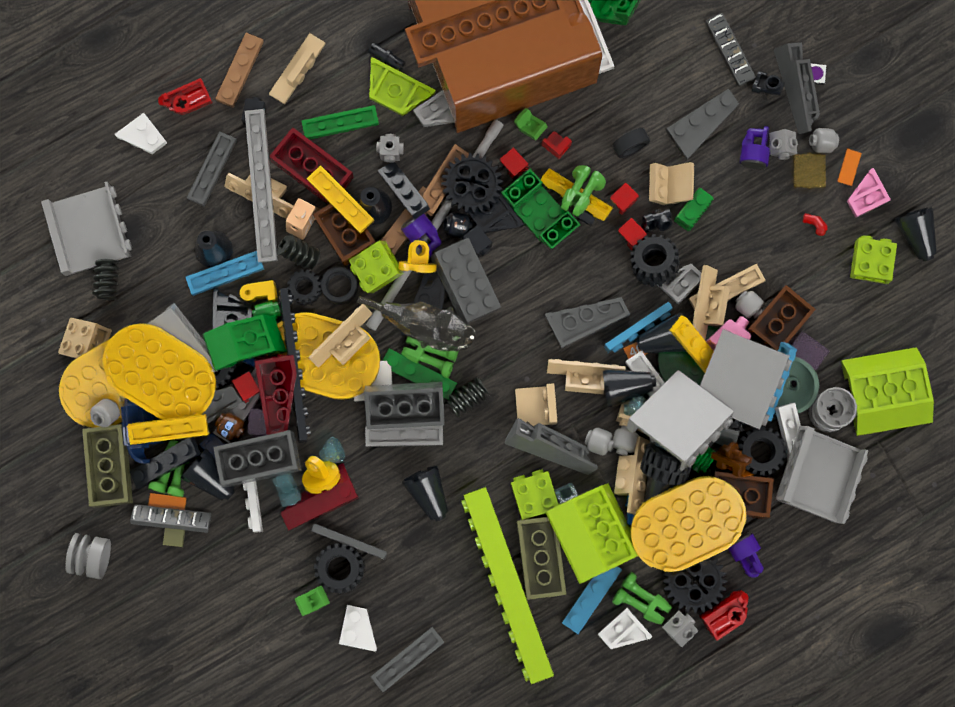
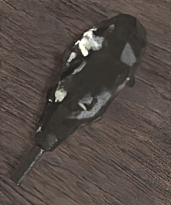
(426, 324)

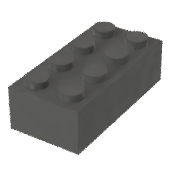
(465, 281)
(404, 405)
(257, 458)

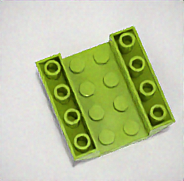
(889, 391)
(592, 532)

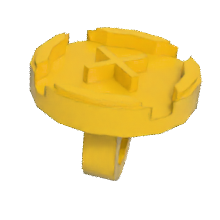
(418, 262)
(320, 475)

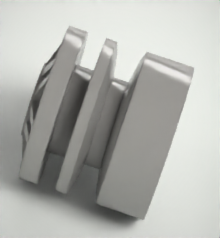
(841, 404)
(88, 556)

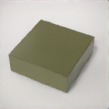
(174, 537)

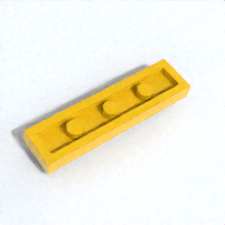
(560, 184)
(340, 199)
(692, 342)
(168, 429)

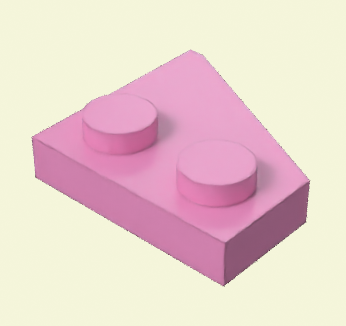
(868, 195)

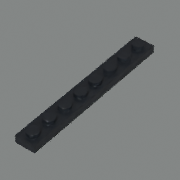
(288, 319)

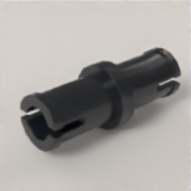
(386, 57)

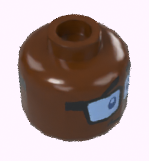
(230, 426)

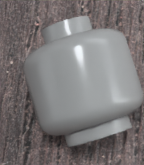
(824, 140)
(749, 304)
(104, 413)
(599, 441)
(624, 441)

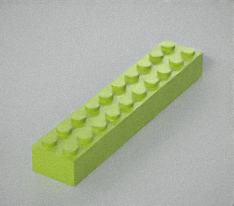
(508, 585)

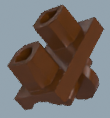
(730, 456)

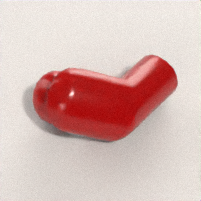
(817, 222)

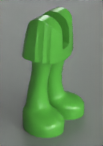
(578, 199)
(419, 355)
(175, 487)
(653, 601)

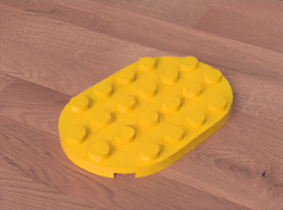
(159, 372)
(332, 377)
(85, 385)
(688, 524)

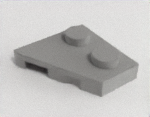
(434, 111)
(684, 283)

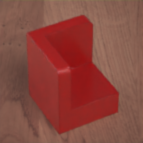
(556, 144)
(514, 163)
(624, 198)
(632, 233)
(246, 386)

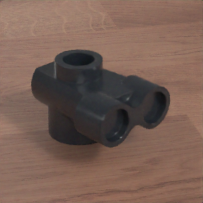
(764, 84)
(659, 218)

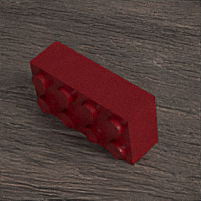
(301, 157)

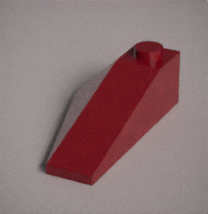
(276, 385)
(315, 505)

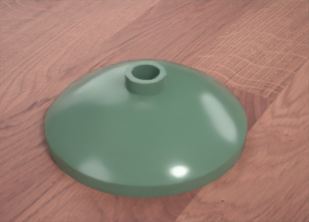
(807, 386)

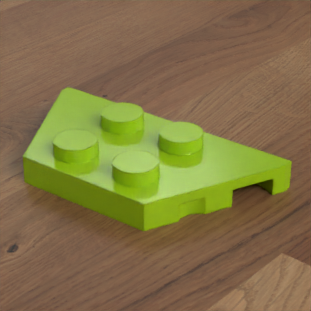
(396, 89)

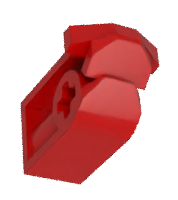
(193, 93)
(720, 619)

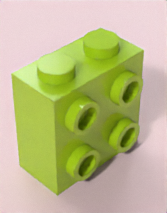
(873, 260)
(375, 267)
(534, 494)

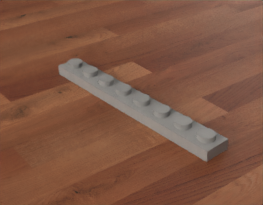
(261, 185)

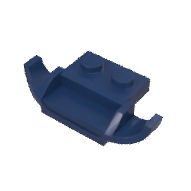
(131, 414)

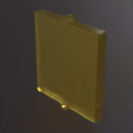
(809, 171)

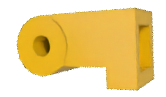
(259, 290)

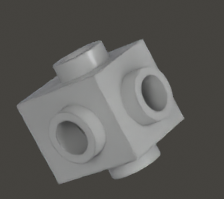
(783, 144)
(390, 154)
(680, 628)

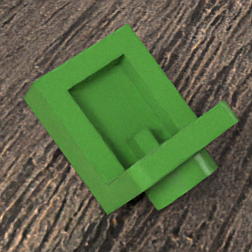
(530, 124)
(312, 601)

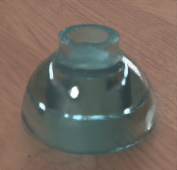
(633, 405)
(332, 451)

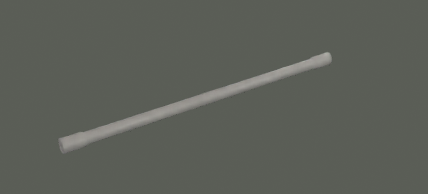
(490, 135)

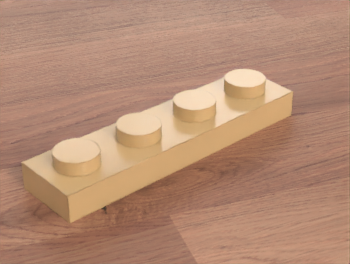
(738, 283)

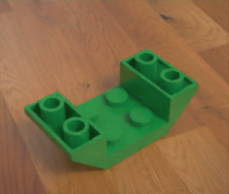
(614, 11)
(539, 210)
(243, 341)

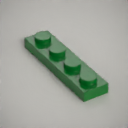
(340, 122)
(417, 373)

